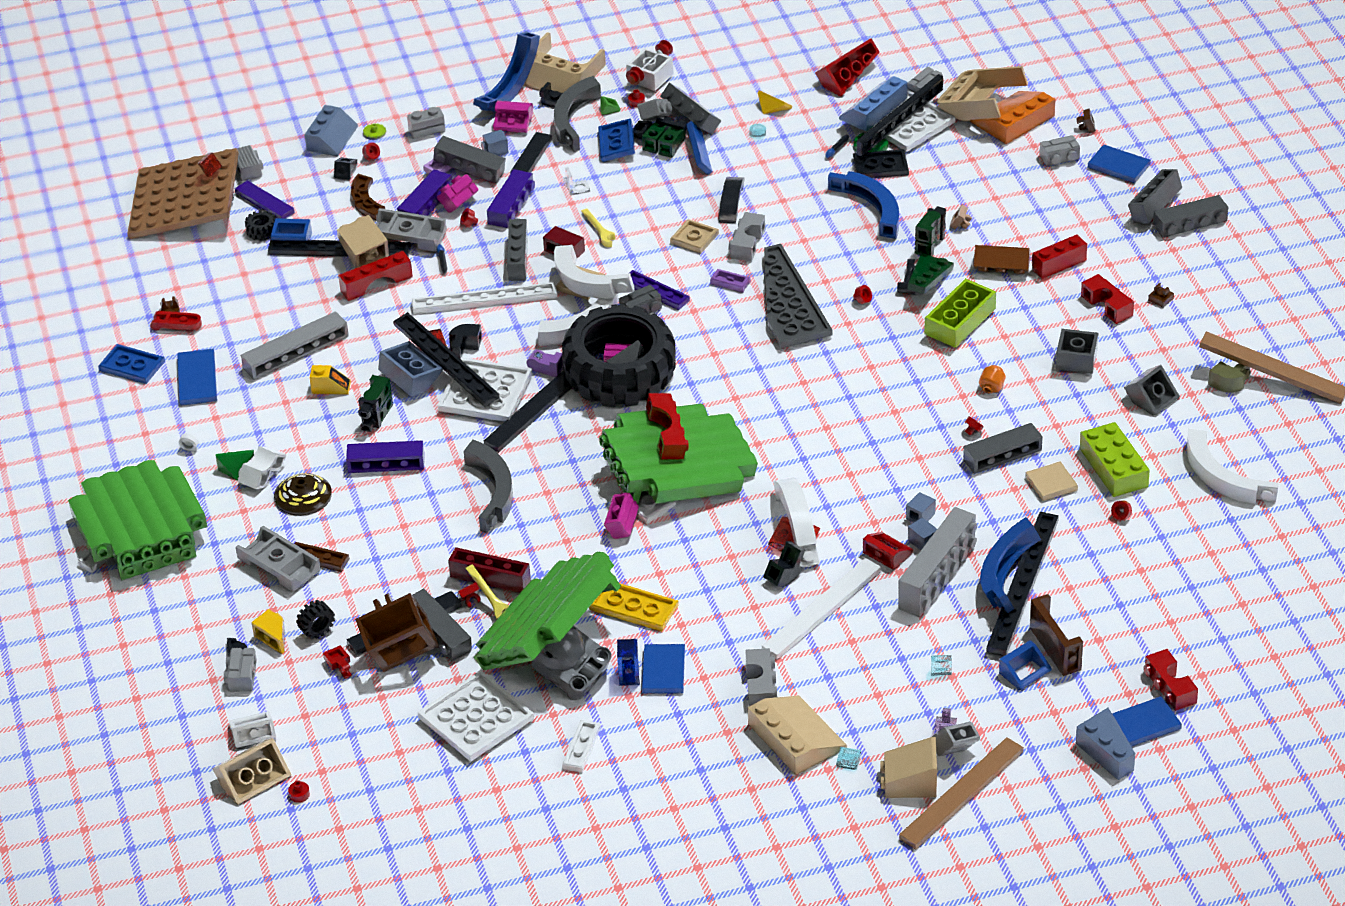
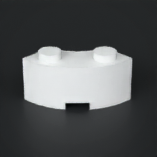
(261, 467)

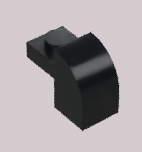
(465, 337)
(786, 568)

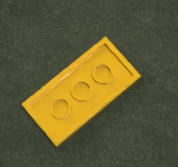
(636, 606)

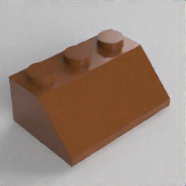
(1002, 258)

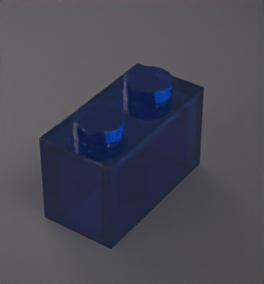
(628, 662)

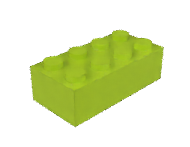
(960, 313)
(1114, 459)

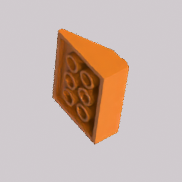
(1018, 115)

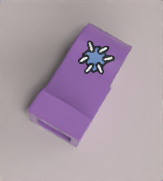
(545, 363)

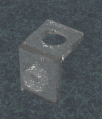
(568, 182)

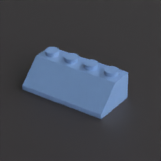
(876, 104)

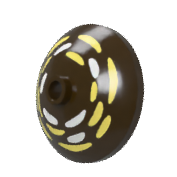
(302, 494)

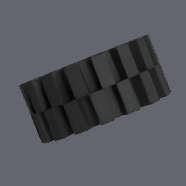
(260, 225)
(324, 619)

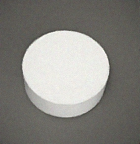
(188, 442)

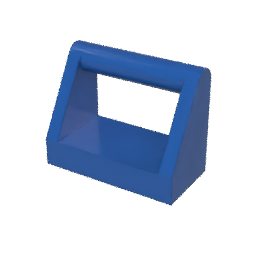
(291, 229)
(1018, 658)

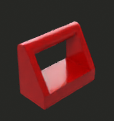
(883, 553)

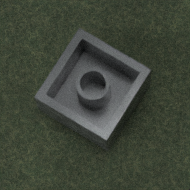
(1077, 351)

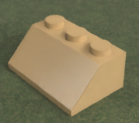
(252, 771)

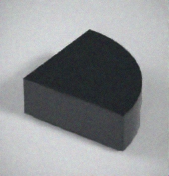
(233, 643)

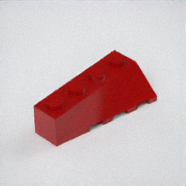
(844, 70)

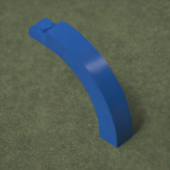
(515, 75)
(872, 192)
(1002, 557)

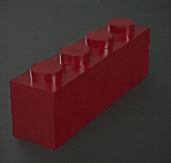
(494, 570)

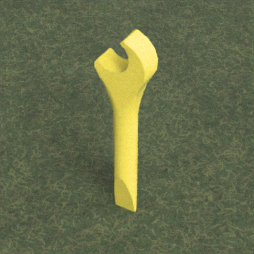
(605, 234)
(498, 606)

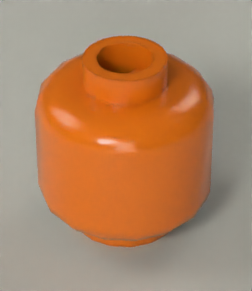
(992, 379)

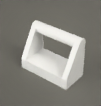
(252, 729)

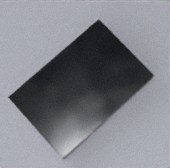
(882, 163)

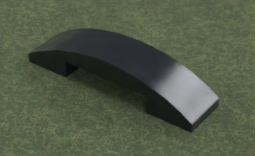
(730, 199)

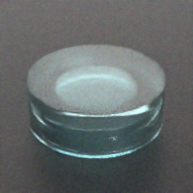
(757, 131)

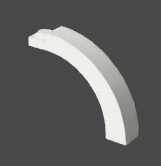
(586, 283)
(553, 331)
(1222, 479)
(794, 501)

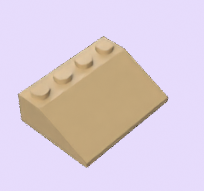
(794, 731)

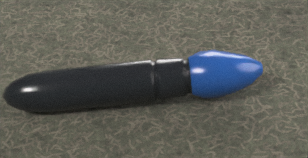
(830, 152)
(442, 258)

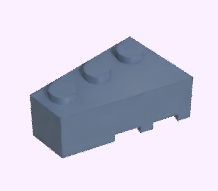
(1106, 743)

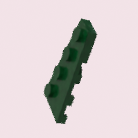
(928, 273)

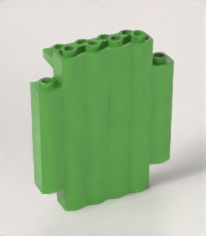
(712, 465)
(139, 517)
(546, 610)

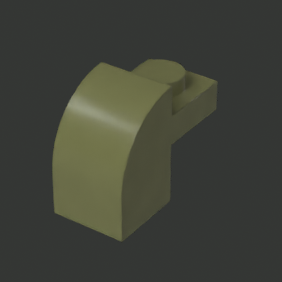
(1228, 378)

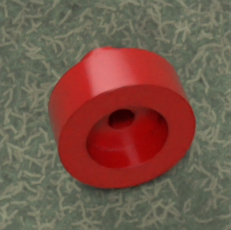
(636, 98)
(371, 151)
(468, 218)
(862, 294)
(973, 425)
(1121, 510)
(299, 791)

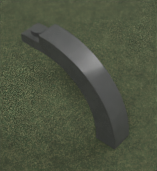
(568, 103)
(495, 468)

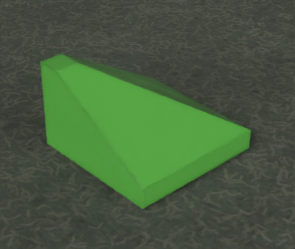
(608, 105)

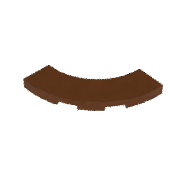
(360, 196)

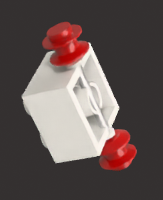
(651, 67)

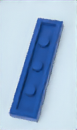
(699, 148)

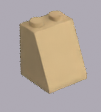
(363, 241)
(910, 770)

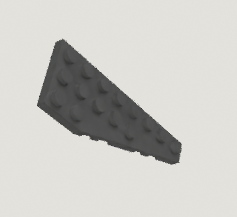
(790, 305)

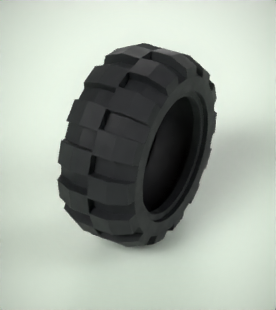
(618, 382)

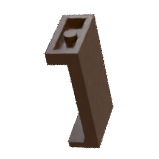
(1063, 652)

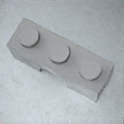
(744, 237)
(760, 666)

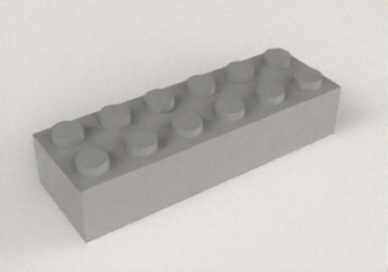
(937, 562)

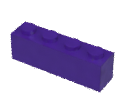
(424, 197)
(510, 198)
(385, 456)

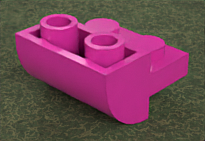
(513, 116)

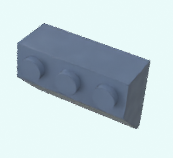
(330, 131)
(409, 368)

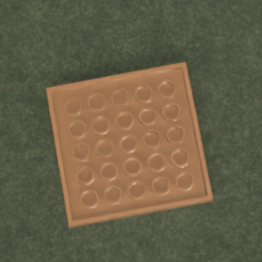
(182, 195)

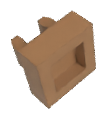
(960, 218)

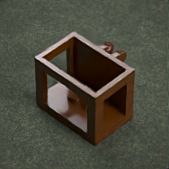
(396, 631)

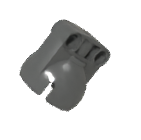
(573, 663)

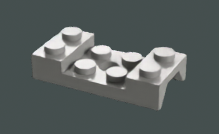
(421, 229)
(291, 568)

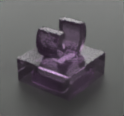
(946, 719)

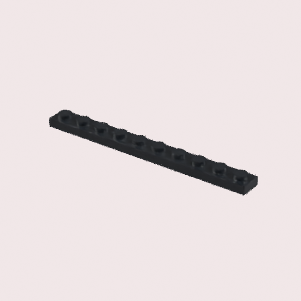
(1022, 585)

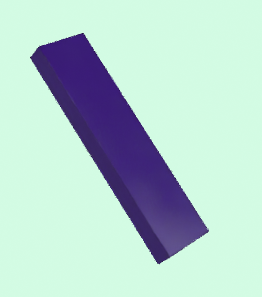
(264, 200)
(668, 295)

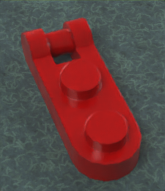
(175, 321)

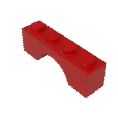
(355, 282)
(662, 410)

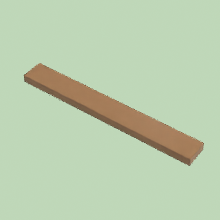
(1273, 367)
(961, 793)

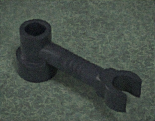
(902, 287)

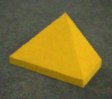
(771, 104)

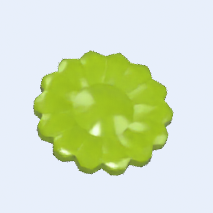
(374, 130)

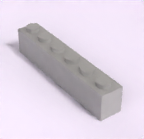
(294, 345)

